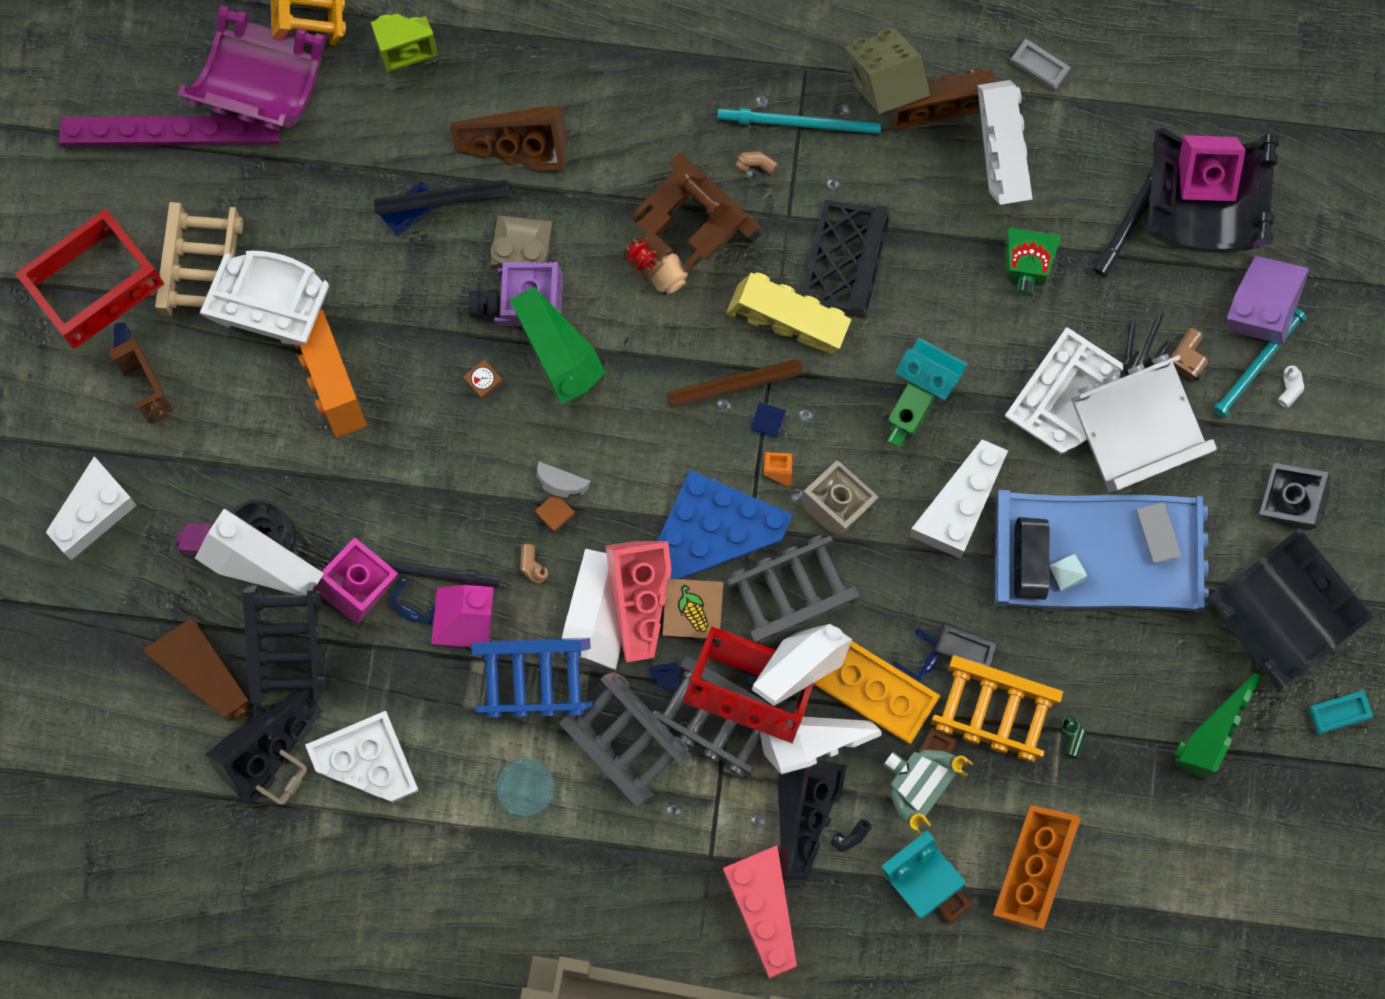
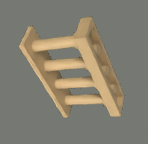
(175, 246)

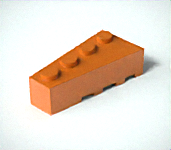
(330, 380)

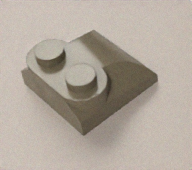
(520, 241)
(837, 499)

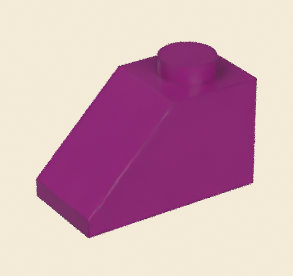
(191, 539)

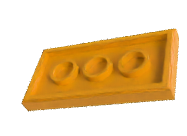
(880, 693)

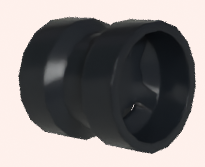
(483, 303)

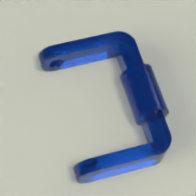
(406, 611)
(928, 664)

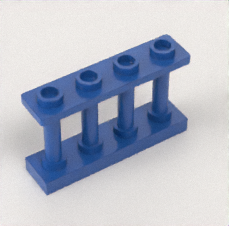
(517, 652)

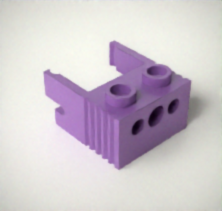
(522, 276)

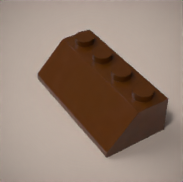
(948, 99)

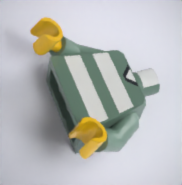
(922, 782)

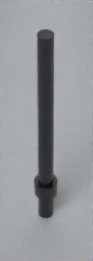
(468, 577)

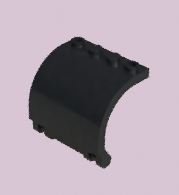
(1212, 223)
(1289, 609)

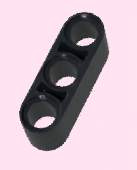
(1031, 558)

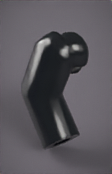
(854, 838)

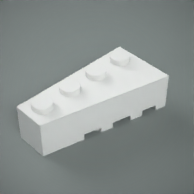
(1004, 142)
(956, 509)

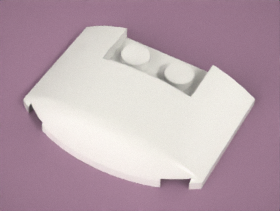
(266, 296)
(1046, 403)

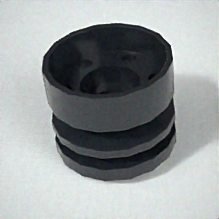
(269, 518)

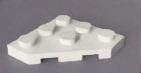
(365, 758)

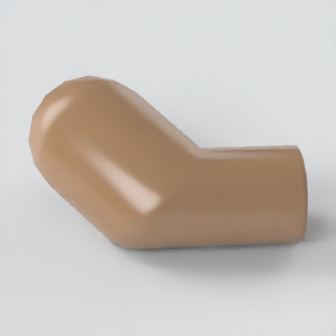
(529, 566)

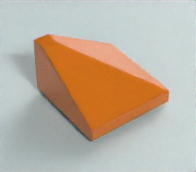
(778, 467)

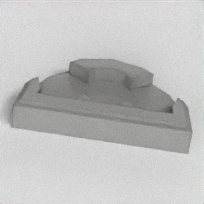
(560, 482)

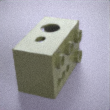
(887, 70)

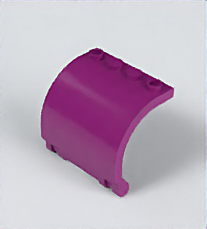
(257, 73)

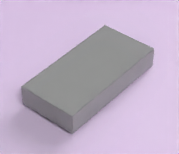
(1040, 64)
(1158, 533)

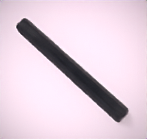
(441, 197)

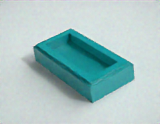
(1340, 712)

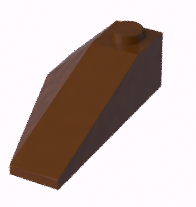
(523, 136)

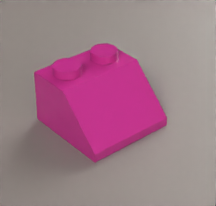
(1210, 167)
(355, 581)

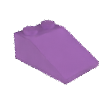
(1267, 299)

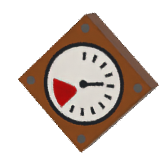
(483, 379)

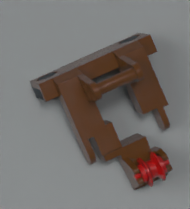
(724, 220)

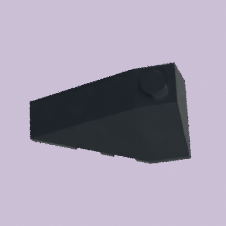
(252, 752)

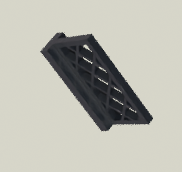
(869, 255)

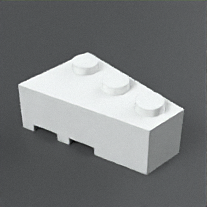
(89, 510)

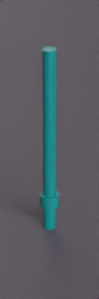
(746, 117)

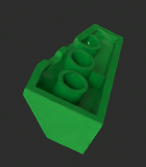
(560, 349)
(1209, 743)

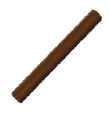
(734, 383)

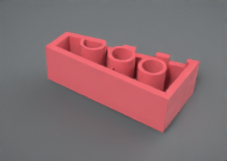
(763, 906)

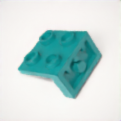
(923, 875)

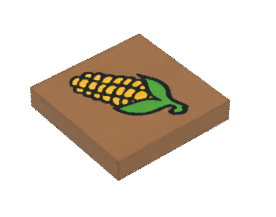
(692, 607)

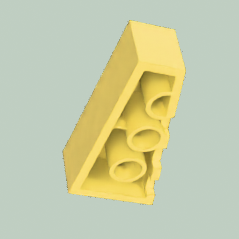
(789, 313)

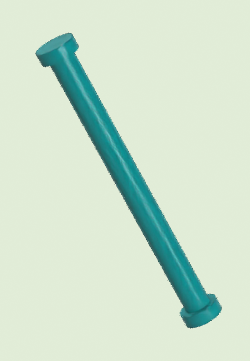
(1223, 407)

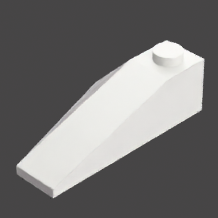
(248, 555)
(594, 613)
(802, 661)
(816, 739)

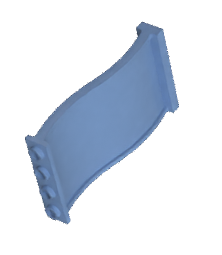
(1111, 550)

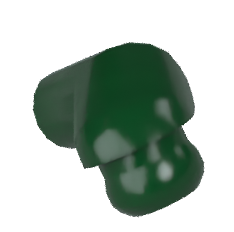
(1075, 735)

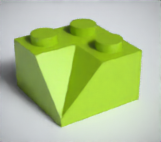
(403, 40)

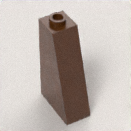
(197, 666)

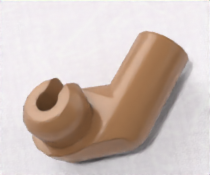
(758, 159)

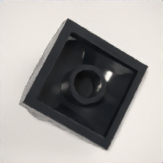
(1296, 495)

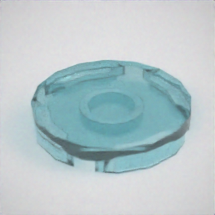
(525, 788)

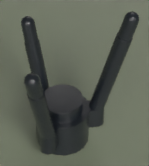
(1142, 357)

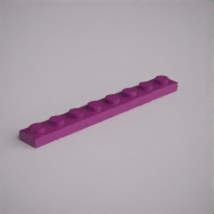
(164, 131)

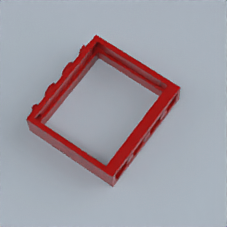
(109, 306)
(737, 707)

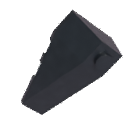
(804, 808)

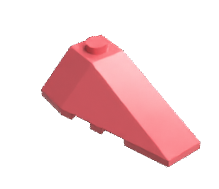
(639, 586)

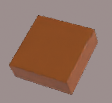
(555, 512)

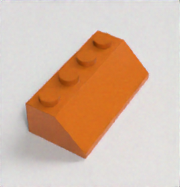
(1036, 868)

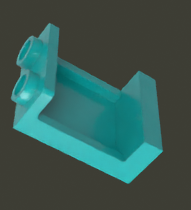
(931, 368)

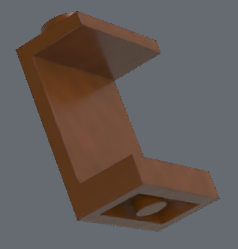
(130, 358)

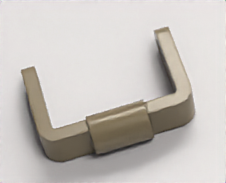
(293, 783)

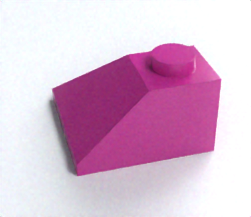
(462, 615)

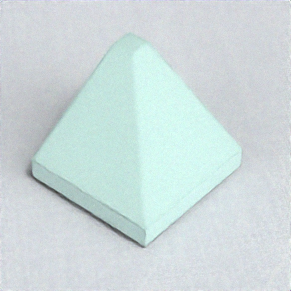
(1068, 572)

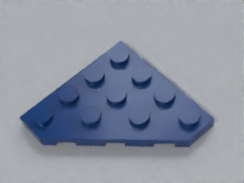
(718, 525)

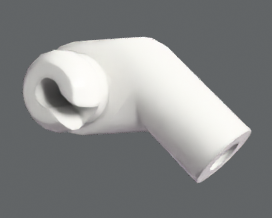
(1294, 386)

